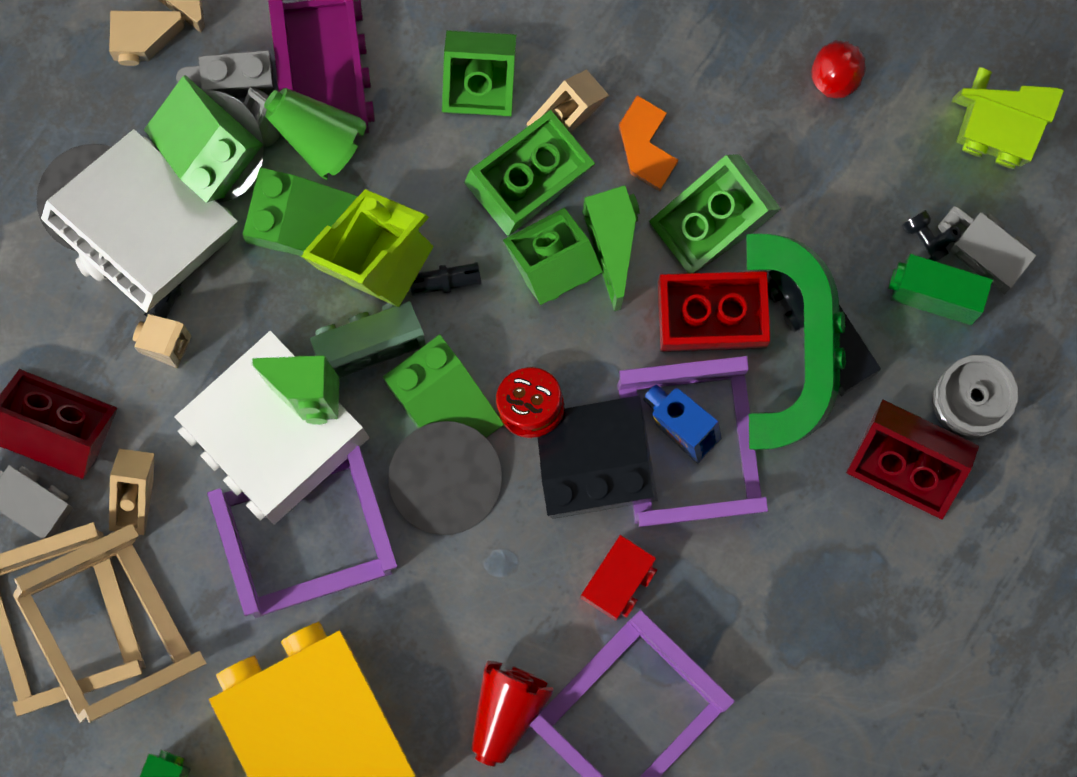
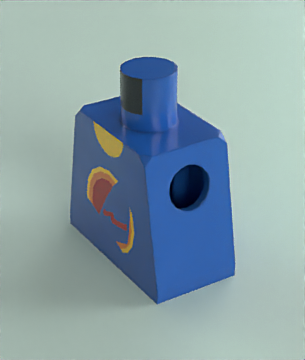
(693, 431)

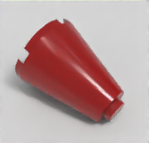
(505, 710)

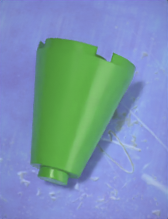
(315, 129)

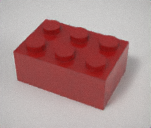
(713, 311)

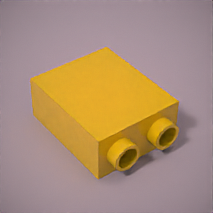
(308, 713)

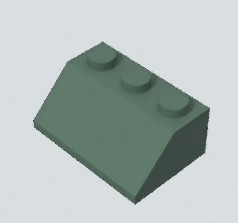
(369, 339)

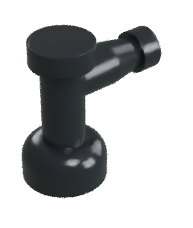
(936, 245)

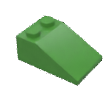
(201, 141)
(528, 172)
(291, 211)
(714, 213)
(611, 226)
(438, 388)

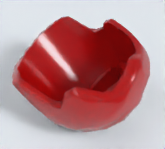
(838, 69)

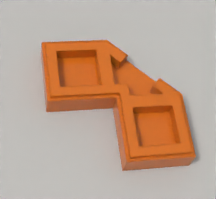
(643, 158)

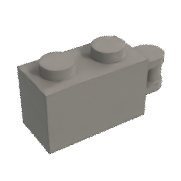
(232, 73)
(989, 248)
(31, 504)

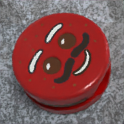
(530, 402)

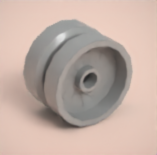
(985, 378)

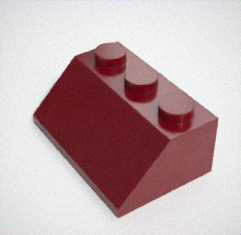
(53, 423)
(913, 459)

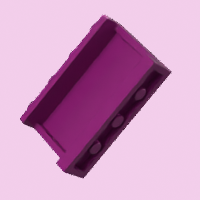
(321, 52)

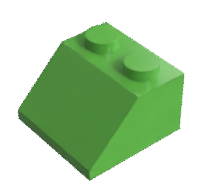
(478, 73)
(553, 256)
(304, 384)

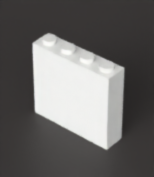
(138, 220)
(262, 440)

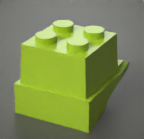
(1004, 120)
(373, 247)

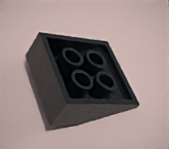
(597, 459)

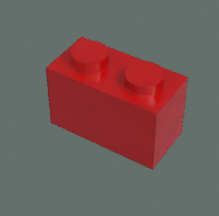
(618, 578)

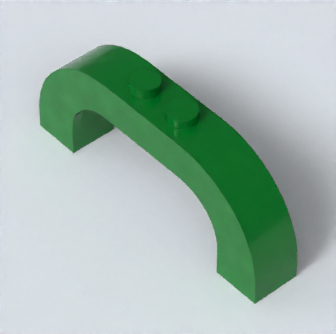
(821, 340)

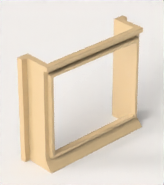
(120, 545)
(115, 604)

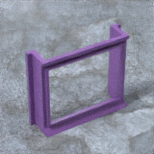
(692, 373)
(316, 588)
(644, 627)

